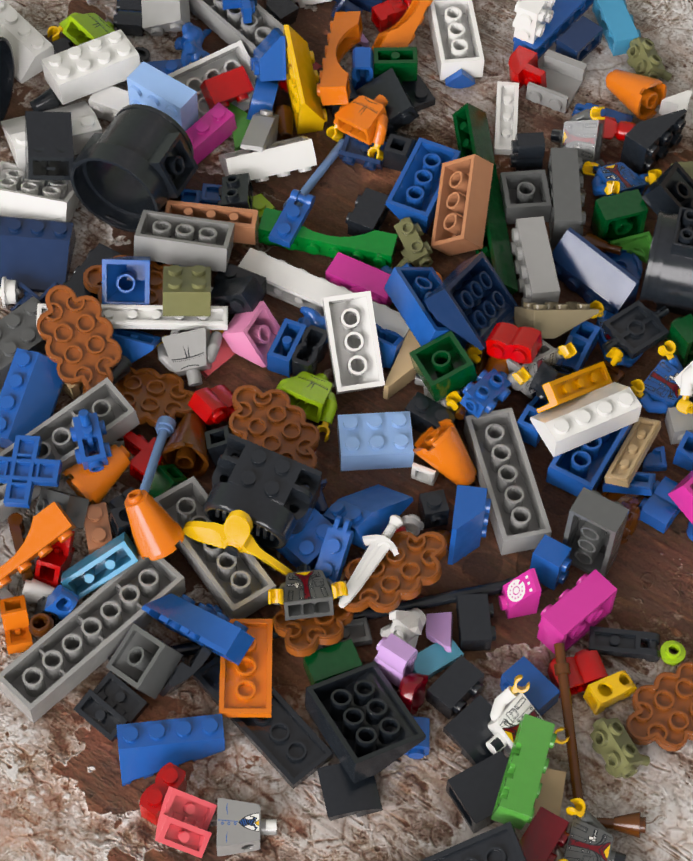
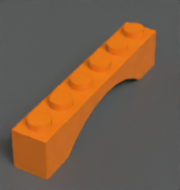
(404, 30)
(334, 81)
(46, 529)

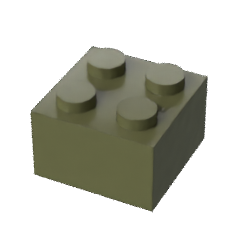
(186, 290)

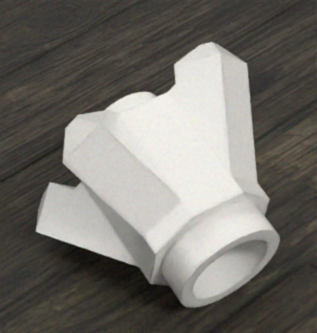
(405, 625)

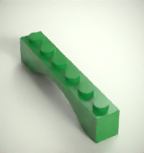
(372, 248)

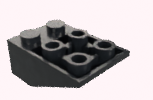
(652, 140)
(48, 145)

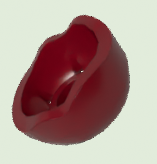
(412, 691)

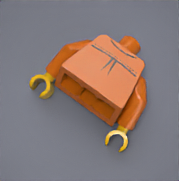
(364, 121)

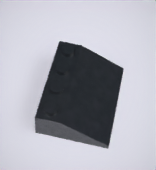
(362, 720)

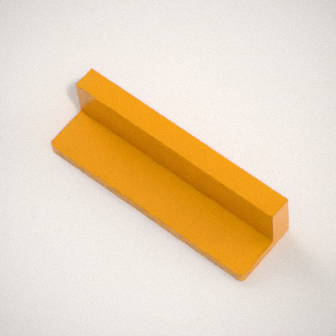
(575, 385)

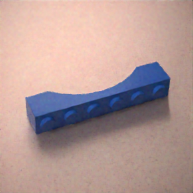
(584, 339)

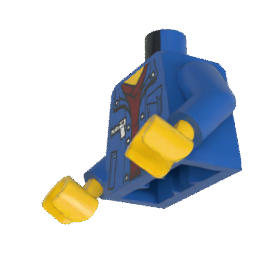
(619, 178)
(616, 355)
(659, 388)

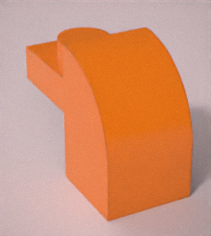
(16, 624)

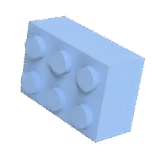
(161, 91)
(375, 441)

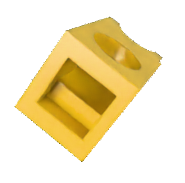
(609, 691)

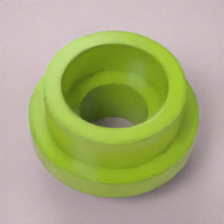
(672, 659)

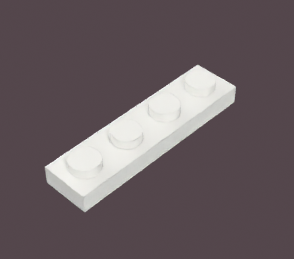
(506, 116)

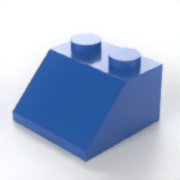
(270, 57)

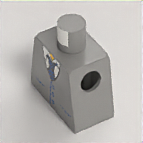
(241, 827)

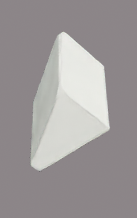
(424, 474)

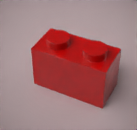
(227, 87)

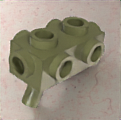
(646, 60)
(415, 250)
(616, 748)

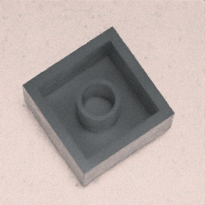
(525, 195)

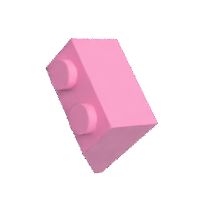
(252, 334)

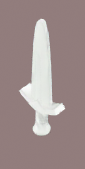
(372, 557)

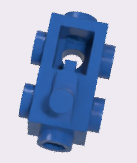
(485, 393)
(89, 434)

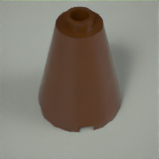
(188, 447)

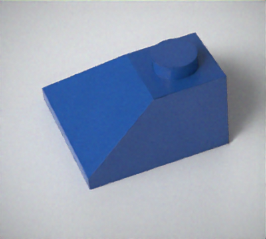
(126, 280)

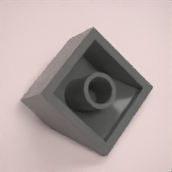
(144, 661)

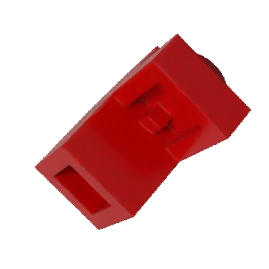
(524, 68)
(142, 451)
(51, 566)

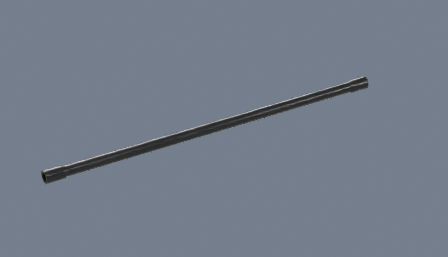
(420, 602)

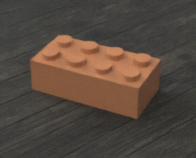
(462, 205)

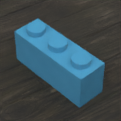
(616, 24)
(100, 565)

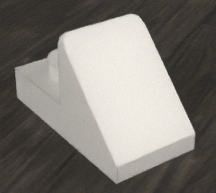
(675, 103)

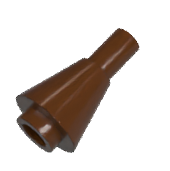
(603, 245)
(629, 824)

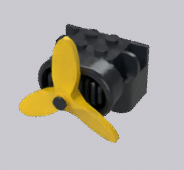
(256, 501)

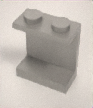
(563, 81)

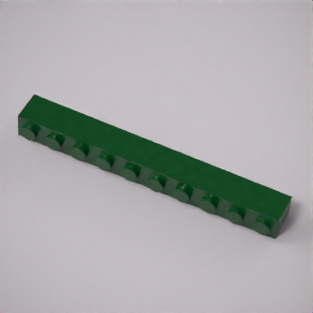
(475, 138)

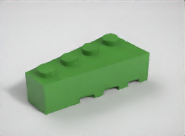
(524, 771)

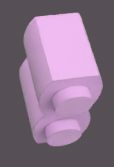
(395, 658)

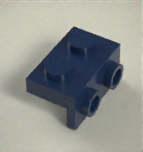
(356, 151)

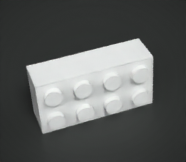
(455, 37)
(90, 66)

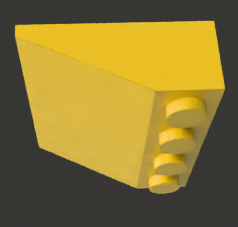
(302, 84)

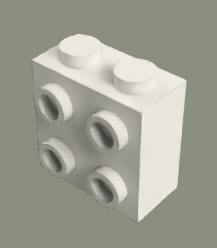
(531, 18)

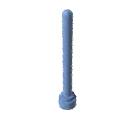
(320, 171)
(164, 428)

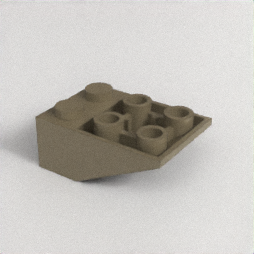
(551, 317)

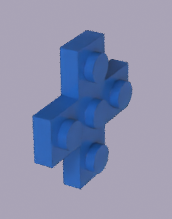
(26, 470)

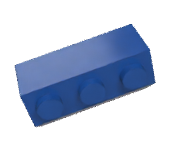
(469, 521)

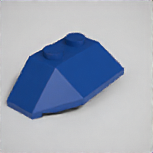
(135, 342)

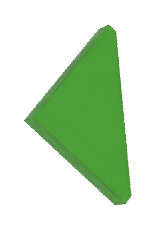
(241, 123)
(636, 244)

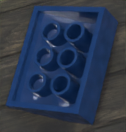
(36, 251)
(472, 301)

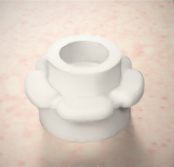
(412, 524)

